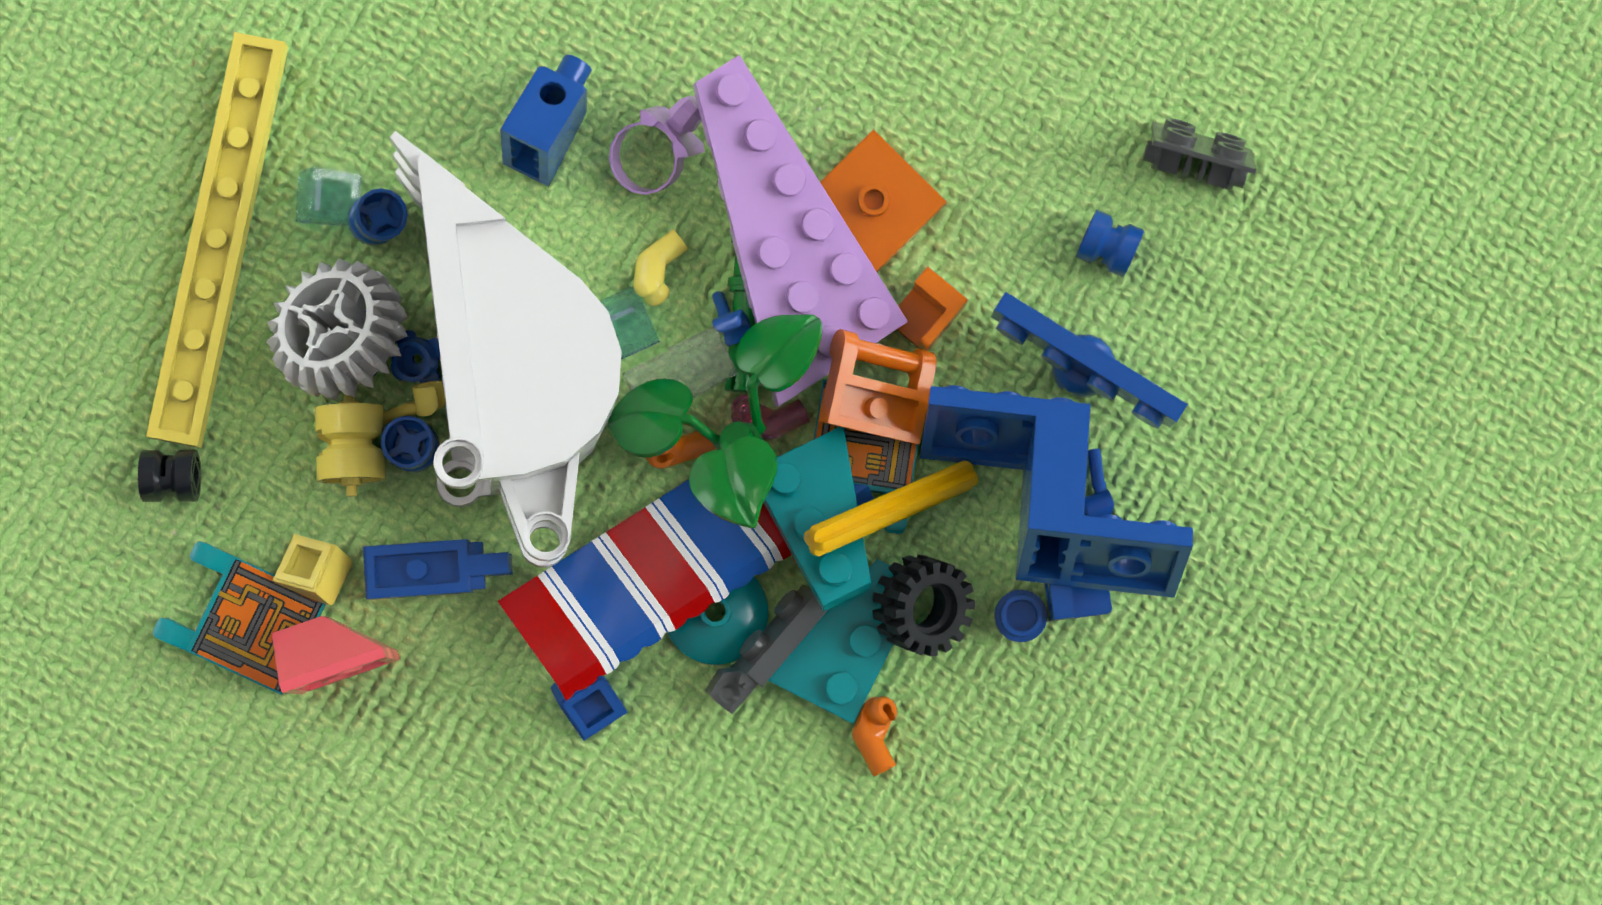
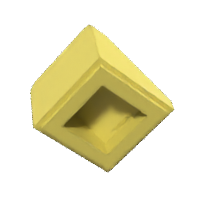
(313, 569)

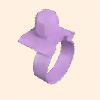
(677, 124)

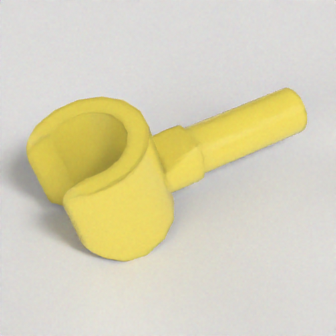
(427, 399)

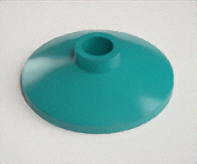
(721, 640)

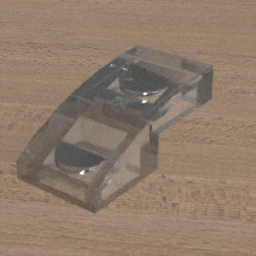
(696, 362)

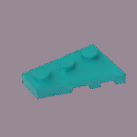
(808, 489)
(840, 654)

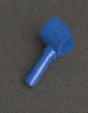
(731, 324)
(1101, 501)

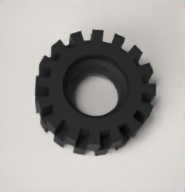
(947, 610)

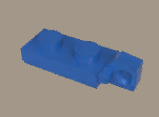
(430, 568)

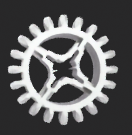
(355, 339)

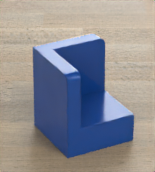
(1076, 602)

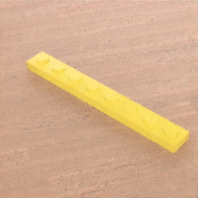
(217, 240)

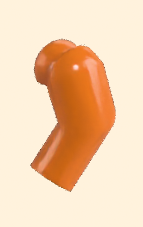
(687, 448)
(871, 730)

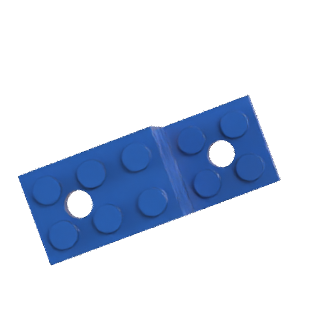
(1052, 449)

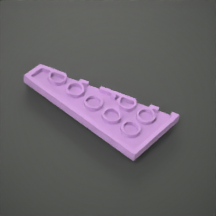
(783, 224)

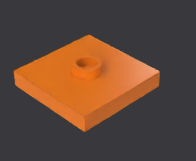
(881, 198)

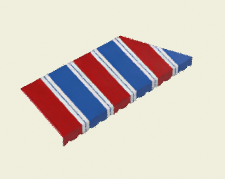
(639, 584)

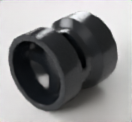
(169, 476)

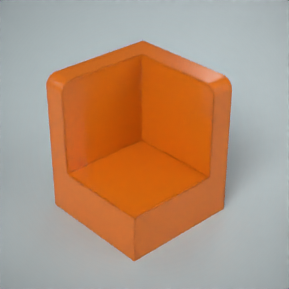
(930, 309)

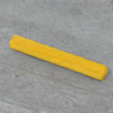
(890, 508)

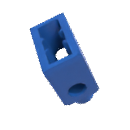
(546, 119)

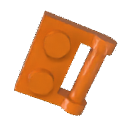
(872, 404)

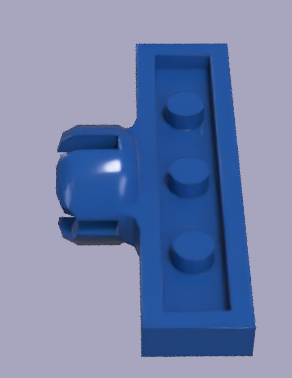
(1086, 363)

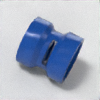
(385, 213)
(1113, 245)
(403, 437)

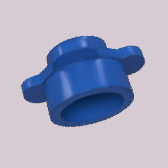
(406, 368)

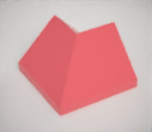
(325, 653)

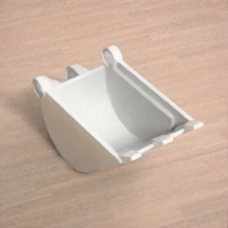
(520, 357)

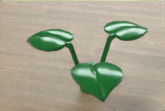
(744, 466)

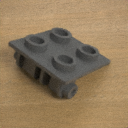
(1226, 151)

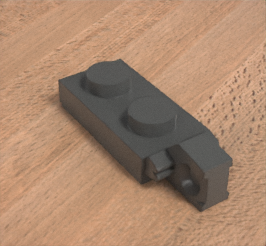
(766, 649)

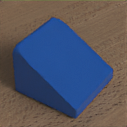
(592, 707)

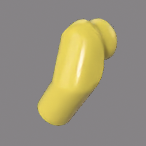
(651, 268)

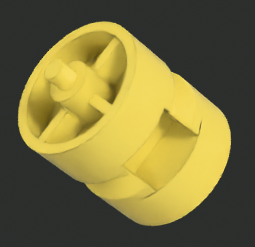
(350, 450)

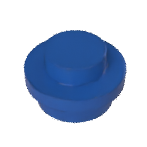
(1020, 616)

